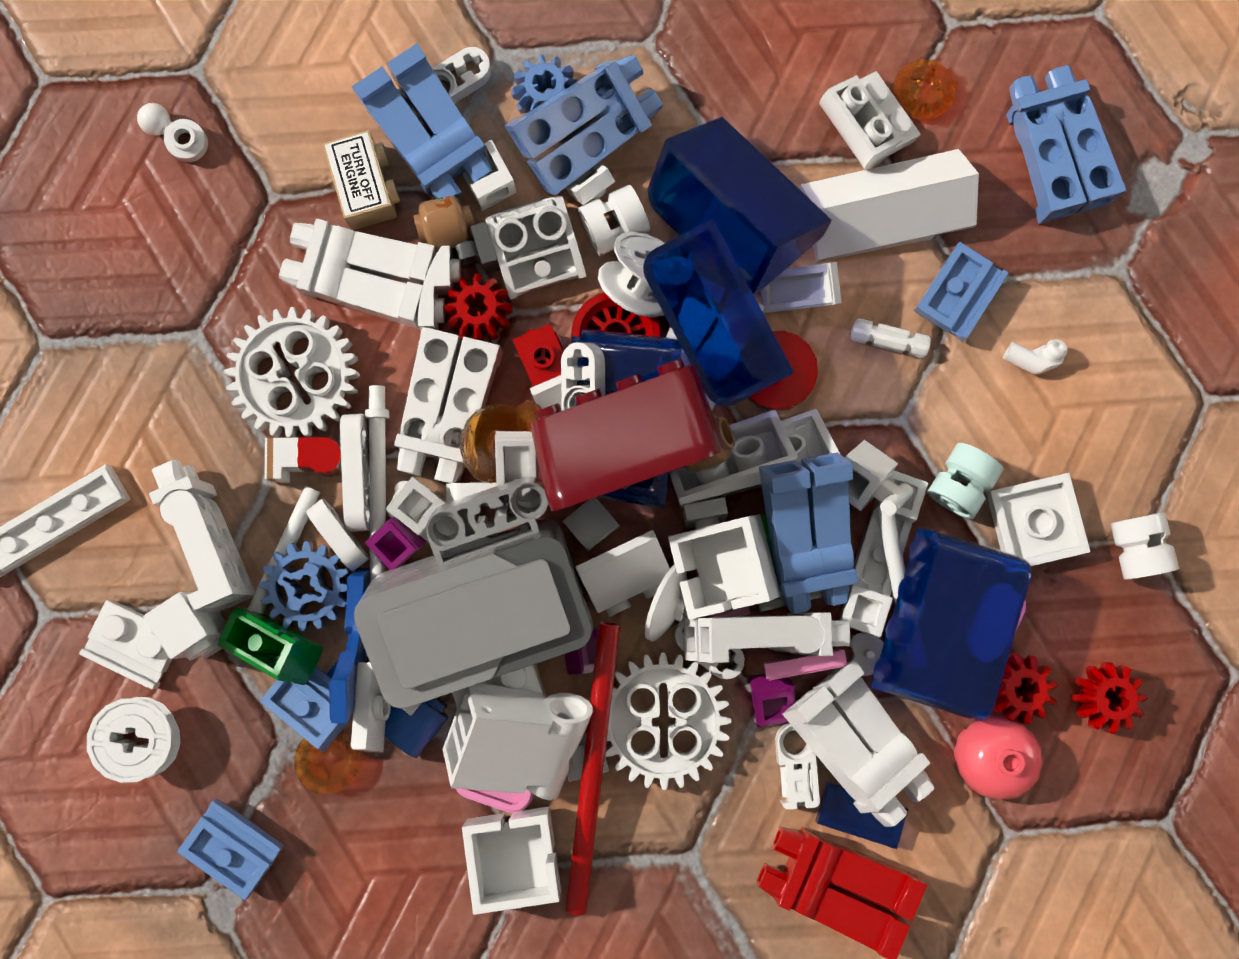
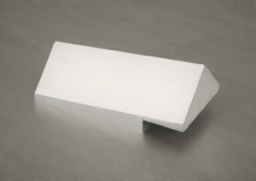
(895, 204)
(758, 443)

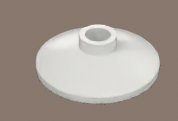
(666, 605)

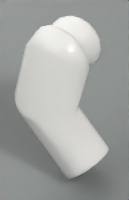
(1038, 360)

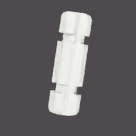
(890, 338)

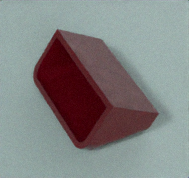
(624, 435)

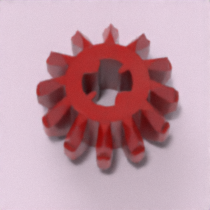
(493, 301)
(1121, 689)
(1029, 701)

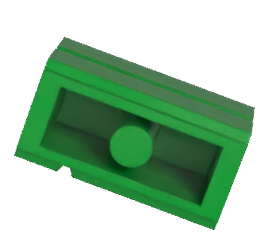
(270, 646)

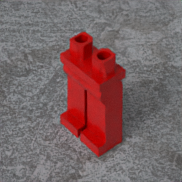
(808, 890)

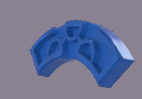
(344, 678)

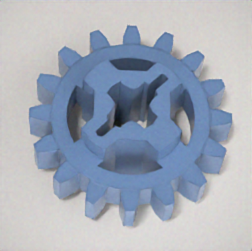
(297, 602)

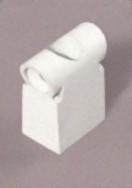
(514, 740)

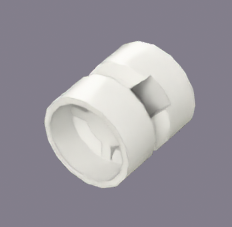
(626, 212)
(1144, 546)

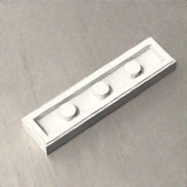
(60, 517)

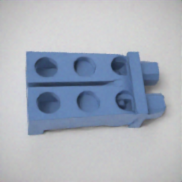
(599, 95)
(453, 144)
(1063, 145)
(810, 528)

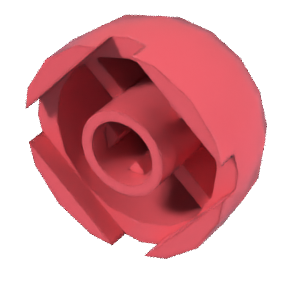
(998, 758)

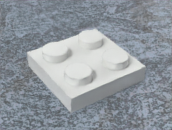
(1039, 520)

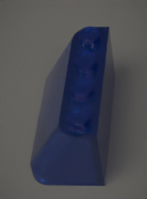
(755, 206)
(715, 315)
(952, 625)

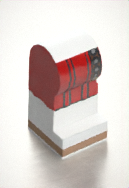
(301, 455)

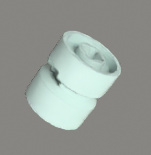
(974, 469)

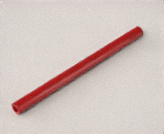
(592, 768)

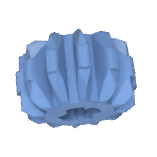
(537, 79)

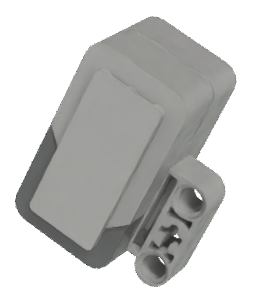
(476, 602)

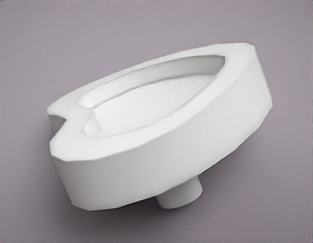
(866, 651)

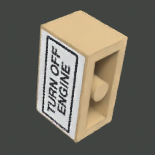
(360, 179)

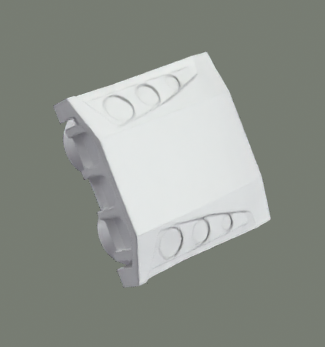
(535, 245)

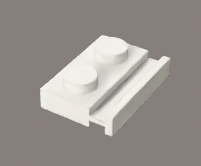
(126, 645)

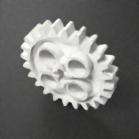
(261, 392)
(701, 719)

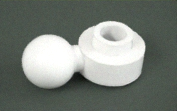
(156, 121)

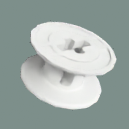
(617, 275)
(121, 758)

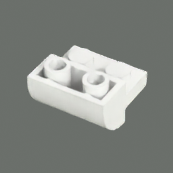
(869, 118)

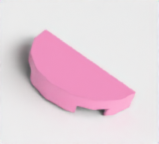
(803, 664)

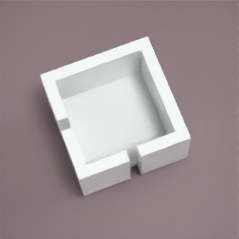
(730, 564)
(511, 860)

